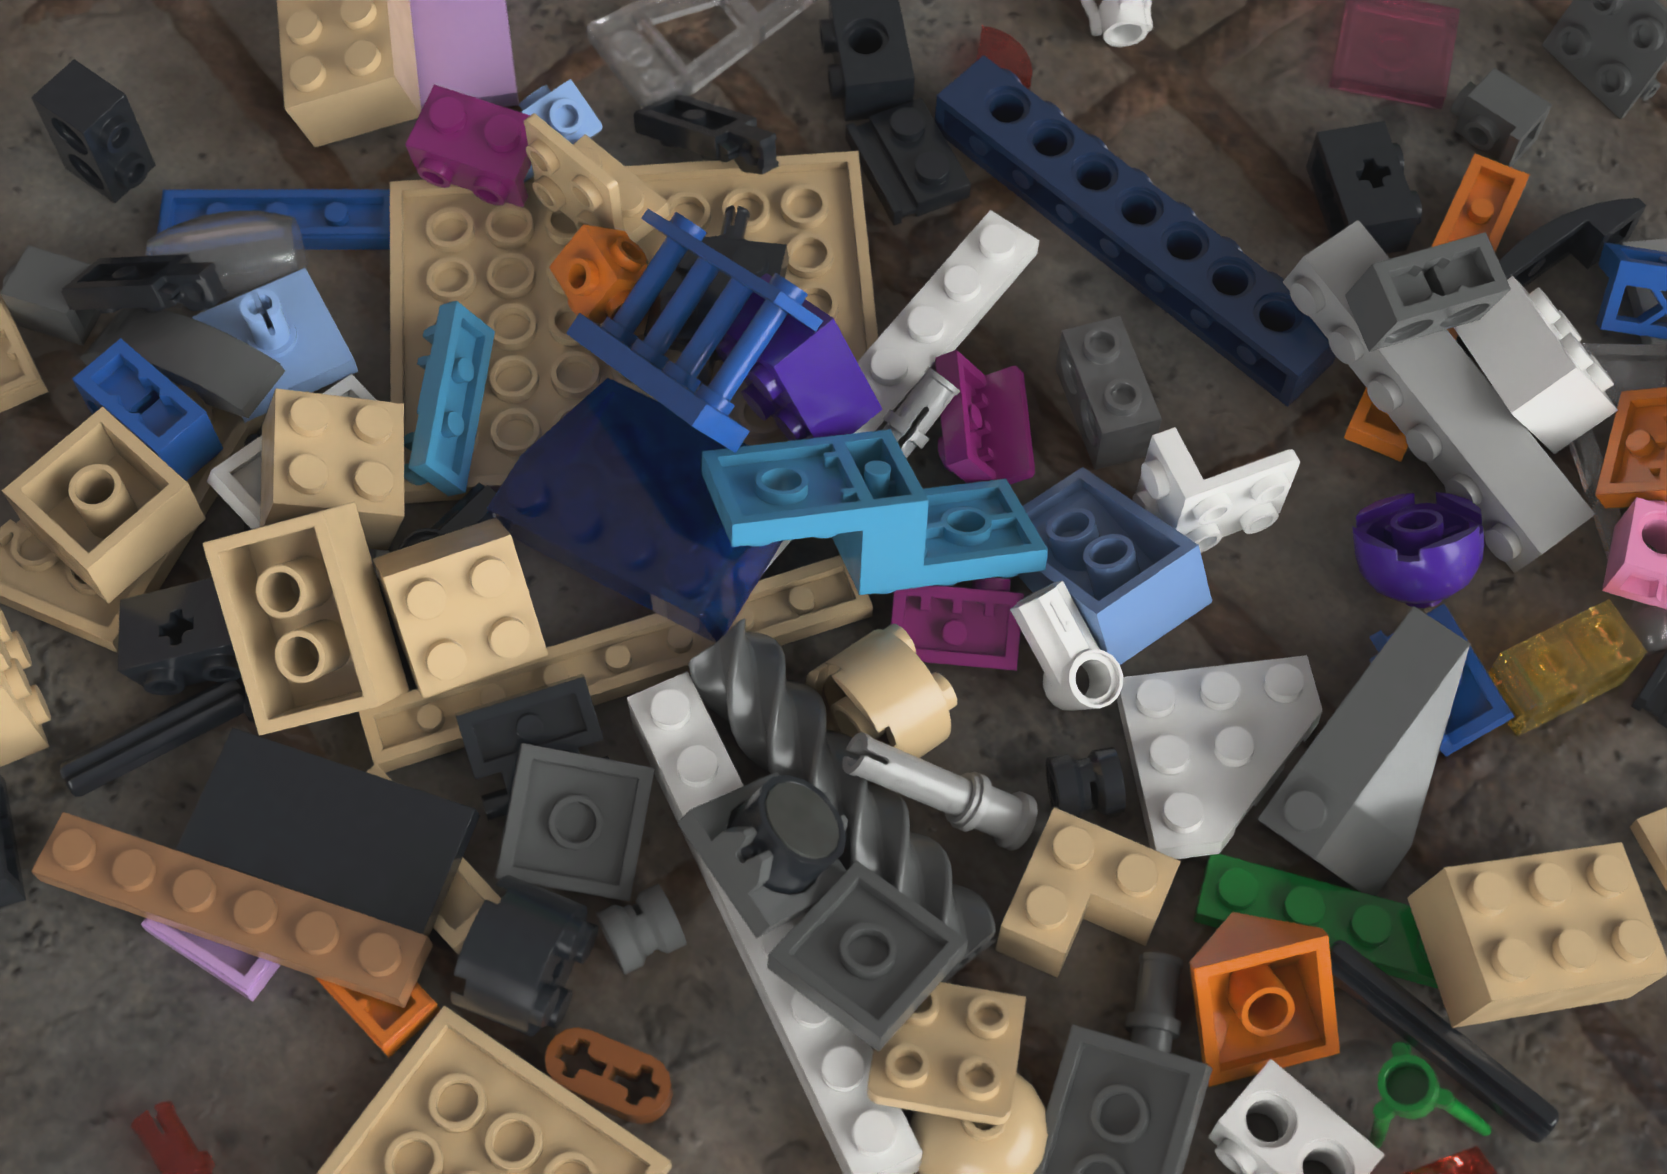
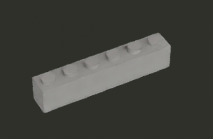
(1443, 410)

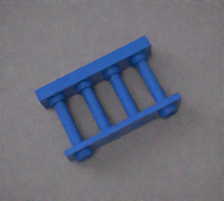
(676, 384)

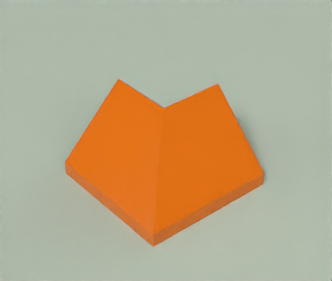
(1263, 996)

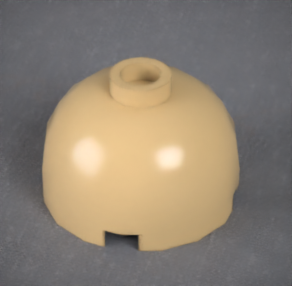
(983, 1148)

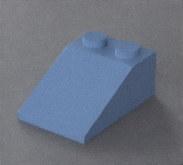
(1118, 562)

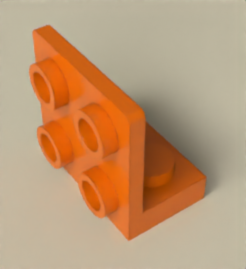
(1636, 450)

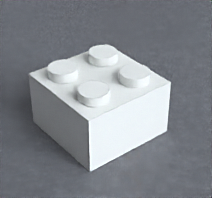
(1539, 366)

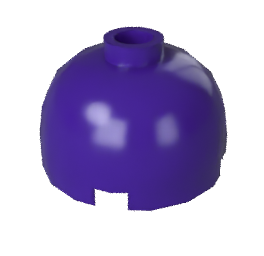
(1419, 549)

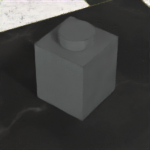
(36, 299)

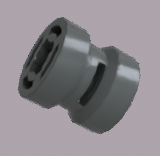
(641, 928)

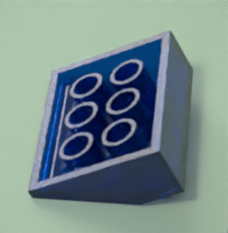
(628, 506)

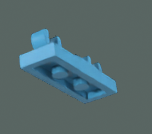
(449, 400)

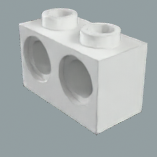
(1304, 1126)

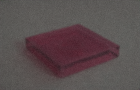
(1396, 50)

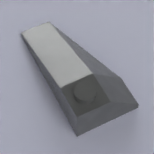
(1371, 765)

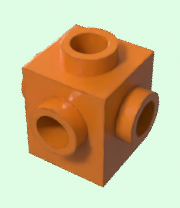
(598, 271)

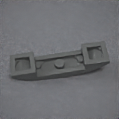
(195, 355)

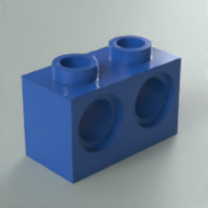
(150, 408)

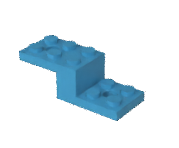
(874, 510)

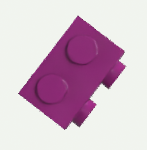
(471, 146)
(985, 423)

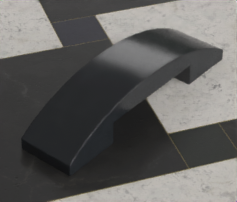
(1573, 233)

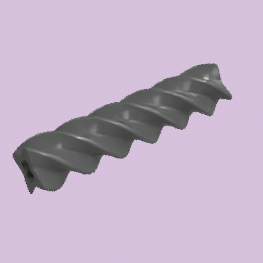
(785, 732)

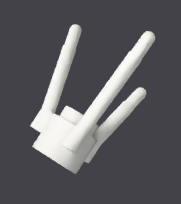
(1119, 20)

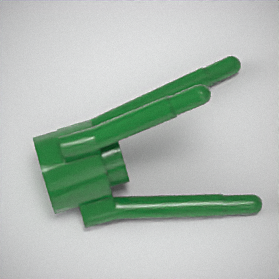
(1412, 1092)

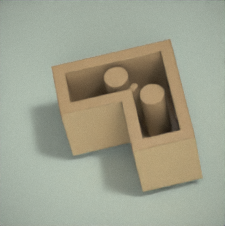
(1078, 876)

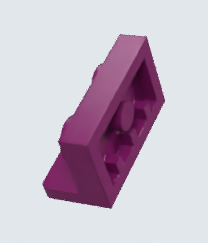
(962, 623)

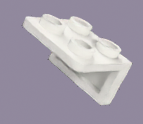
(1217, 506)

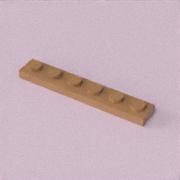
(234, 909)

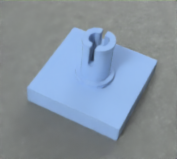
(291, 327)

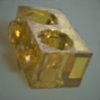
(1566, 666)

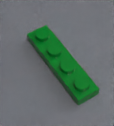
(1370, 924)

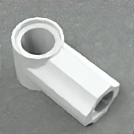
(1062, 645)

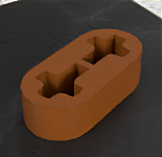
(615, 1060)

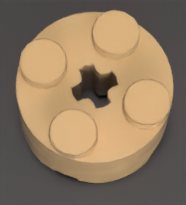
(886, 693)

